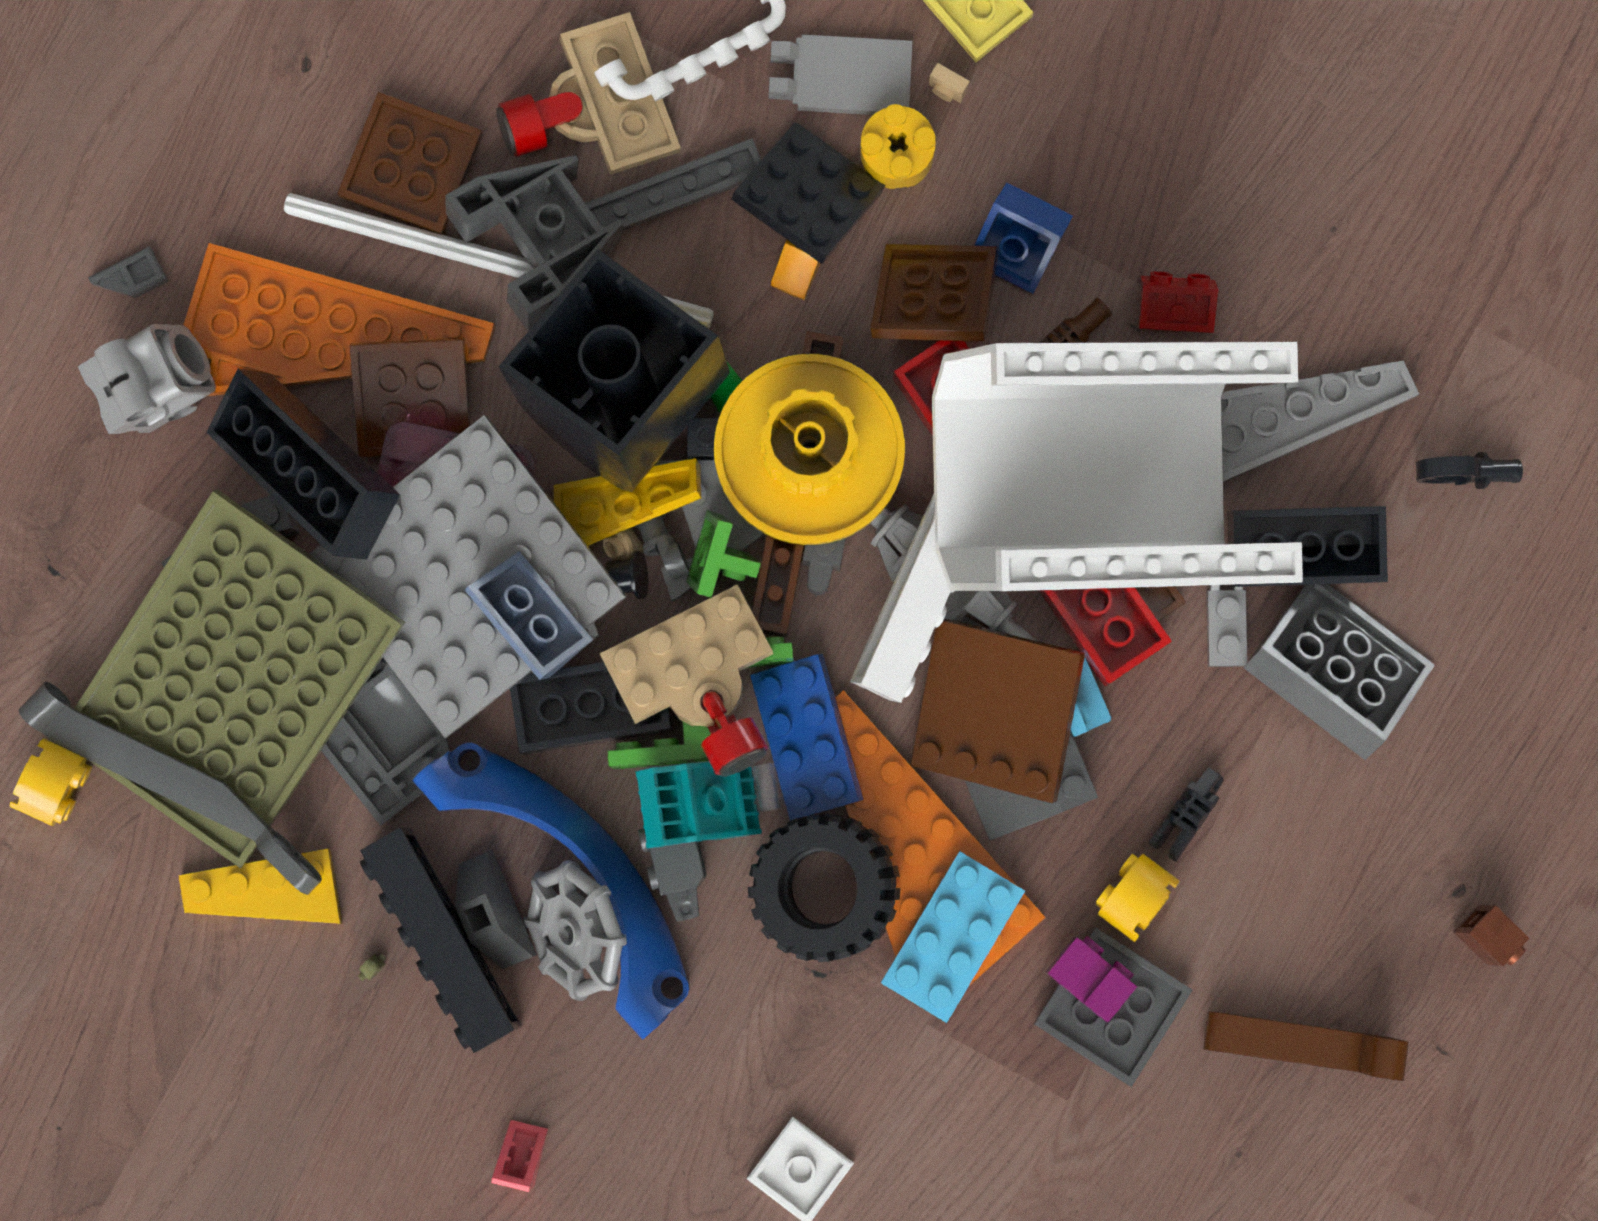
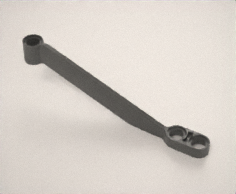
(53, 715)

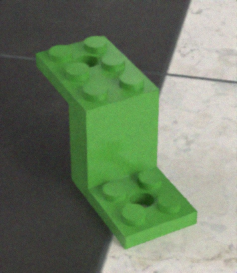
(668, 750)

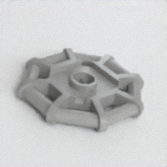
(574, 930)

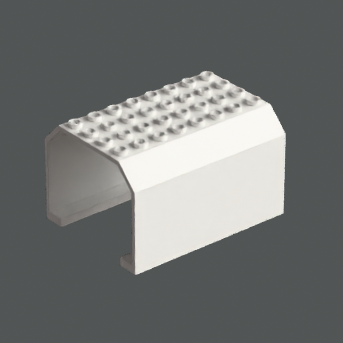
(1094, 466)

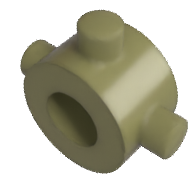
(372, 967)

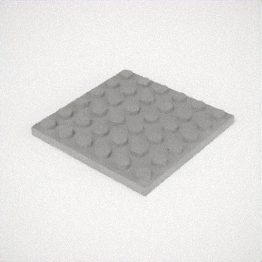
(448, 529)

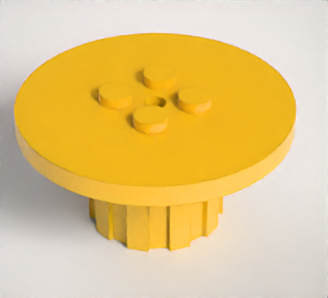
(819, 490)

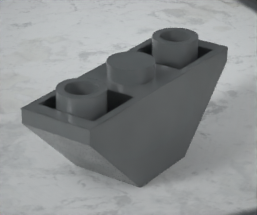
(490, 912)

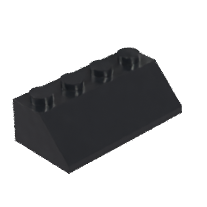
(1337, 542)

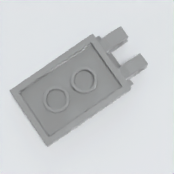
(843, 73)

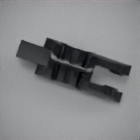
(1189, 813)

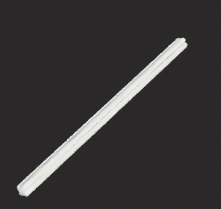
(433, 242)

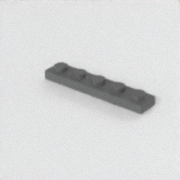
(677, 187)

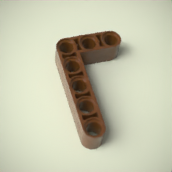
(1306, 1045)

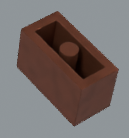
(1492, 936)

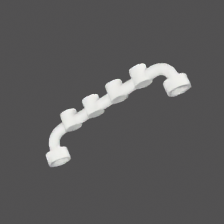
(692, 67)

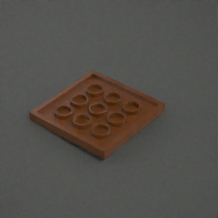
(997, 710)

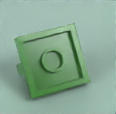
(714, 556)

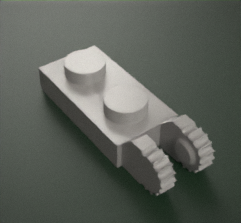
(1226, 627)

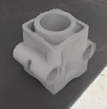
(148, 378)

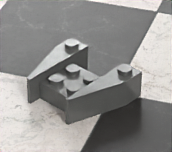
(542, 219)

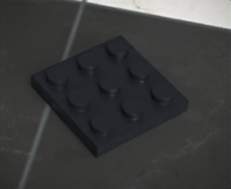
(808, 192)

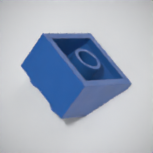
(1025, 235)

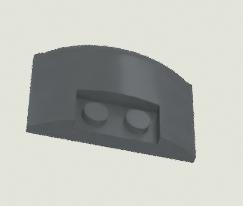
(384, 744)

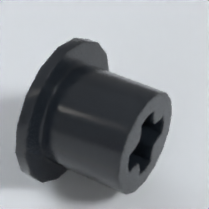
(630, 574)

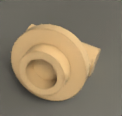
(622, 545)

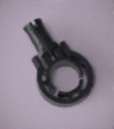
(1467, 470)

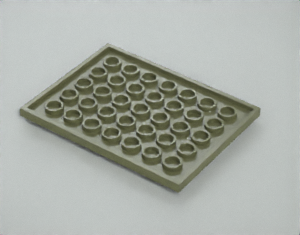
(239, 665)

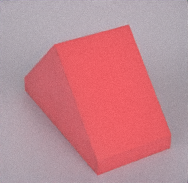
(520, 1156)

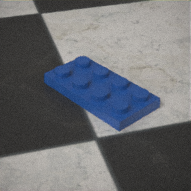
(806, 737)

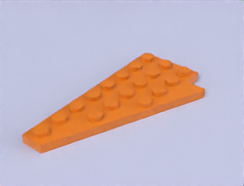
(303, 322)
(917, 831)

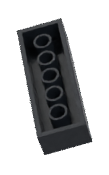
(302, 464)
(438, 936)

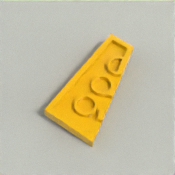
(602, 509)
(262, 892)

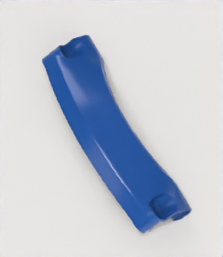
(517, 792)

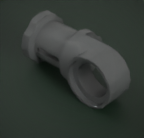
(659, 542)

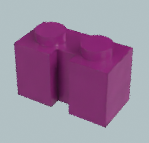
(1091, 978)

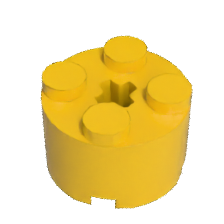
(895, 126)
(49, 783)
(1136, 896)

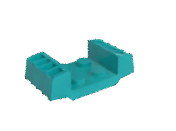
(695, 804)

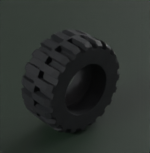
(775, 897)

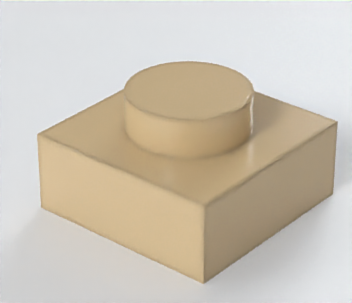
(948, 84)

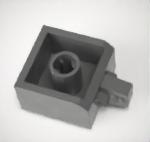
(677, 875)

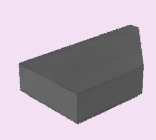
(132, 275)

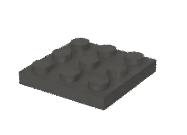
(1135, 1029)

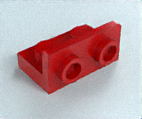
(1178, 302)

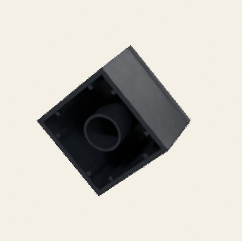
(638, 356)

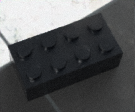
(575, 710)

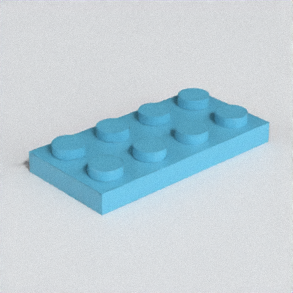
(952, 936)

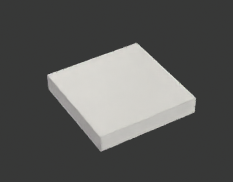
(800, 1170)

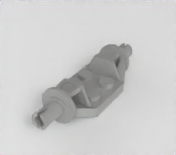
(989, 607)

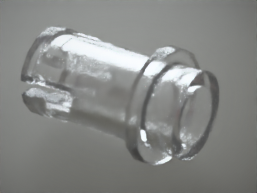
(766, 788)

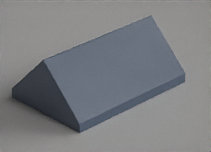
(529, 615)

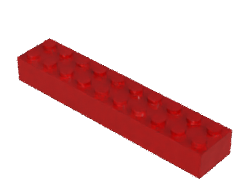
(1104, 623)

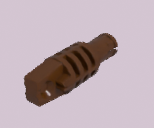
(1079, 328)

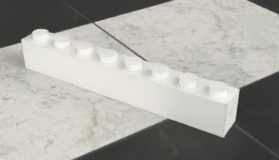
(906, 619)

